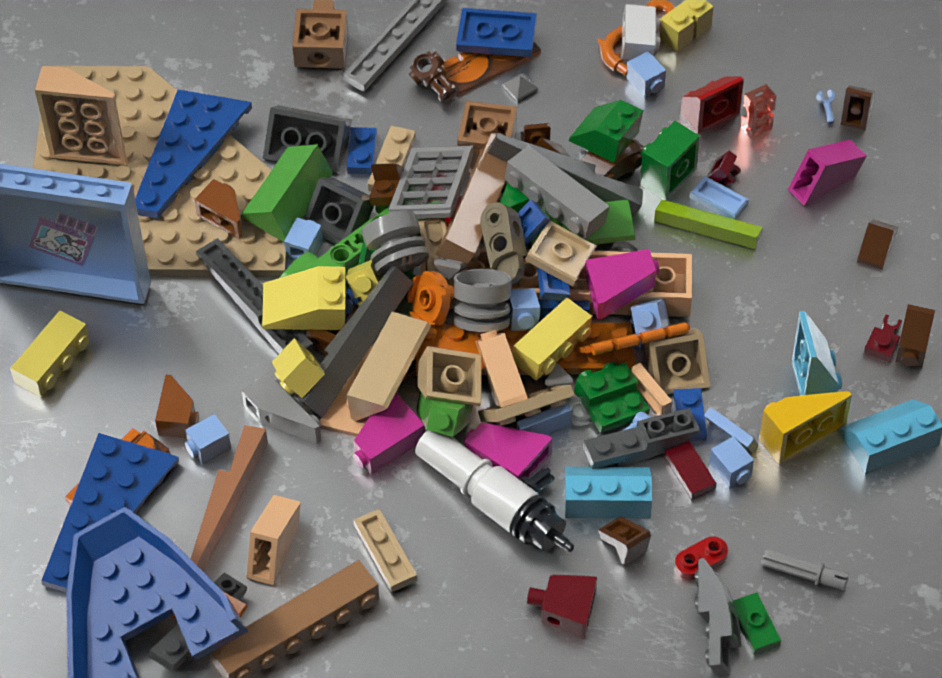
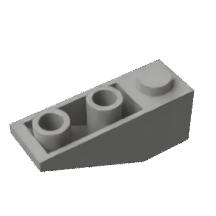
(280, 411)

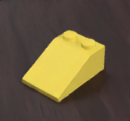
(306, 300)

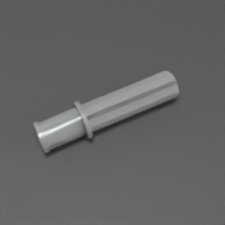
(805, 569)

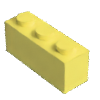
(552, 339)
(50, 354)

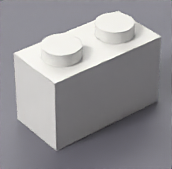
(639, 31)

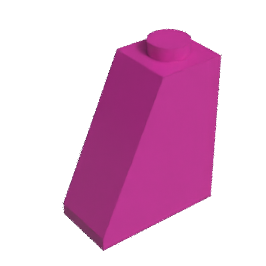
(825, 170)
(619, 279)
(387, 435)
(511, 448)

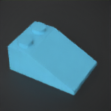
(814, 360)

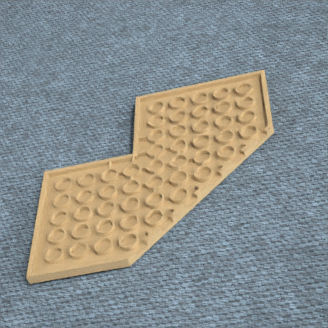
(178, 233)

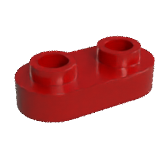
(699, 551)

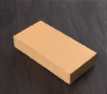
(651, 391)

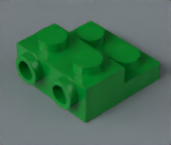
(610, 395)

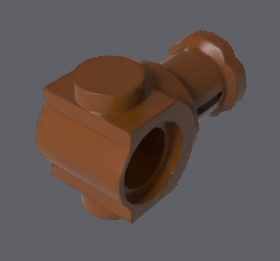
(434, 77)

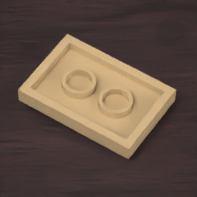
(550, 396)

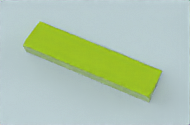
(708, 224)

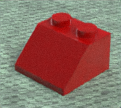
(713, 103)

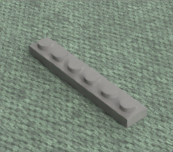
(391, 42)

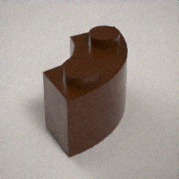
(627, 162)

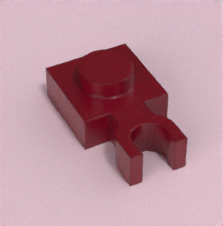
(883, 341)

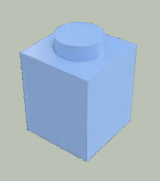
(646, 74)
(303, 238)
(524, 309)
(650, 315)
(207, 439)
(731, 462)

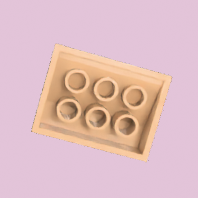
(79, 118)

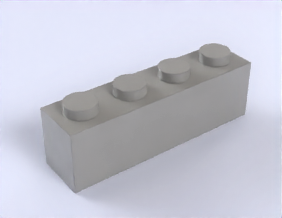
(556, 192)

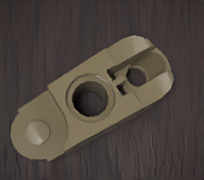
(503, 231)

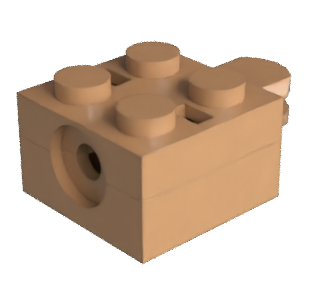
(320, 36)
(483, 119)

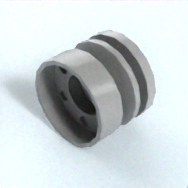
(395, 242)
(482, 300)

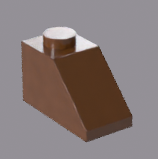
(857, 107)
(915, 336)

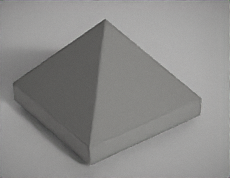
(520, 87)
(449, 267)
(557, 376)

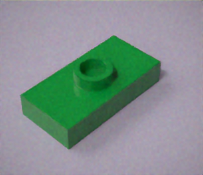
(756, 624)

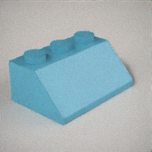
(892, 434)
(608, 492)

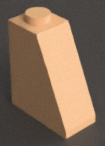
(500, 369)
(272, 539)

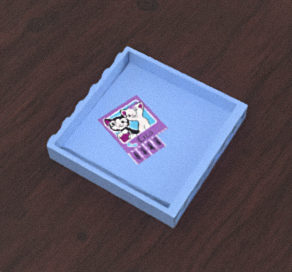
(71, 234)

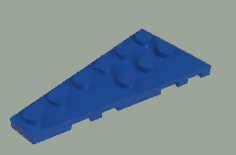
(187, 141)
(113, 478)

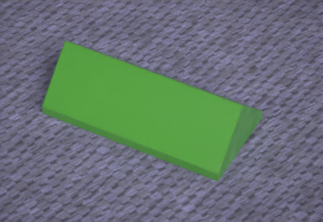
(287, 190)
(616, 229)

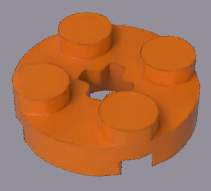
(433, 309)

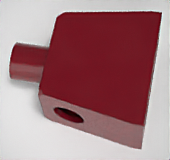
(566, 603)

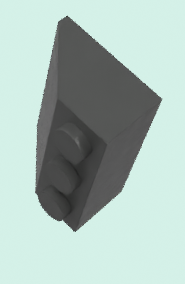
(300, 127)

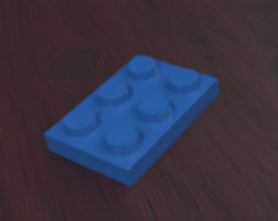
(496, 32)

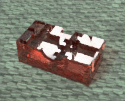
(758, 110)

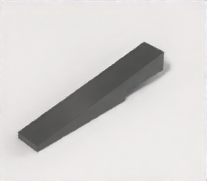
(581, 171)
(246, 292)
(355, 339)

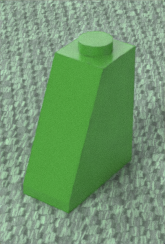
(443, 416)

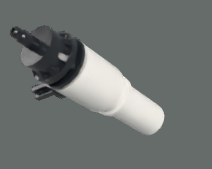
(498, 493)

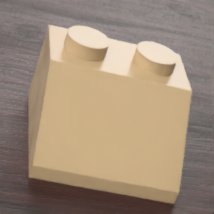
(678, 361)
(450, 376)

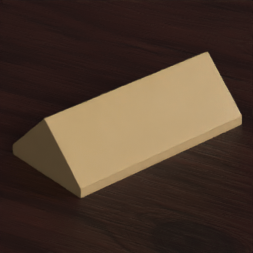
(386, 365)

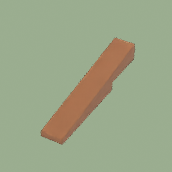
(227, 492)

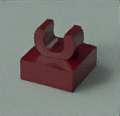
(723, 168)

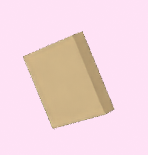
(560, 253)

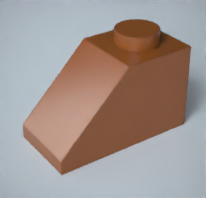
(219, 207)
(175, 410)

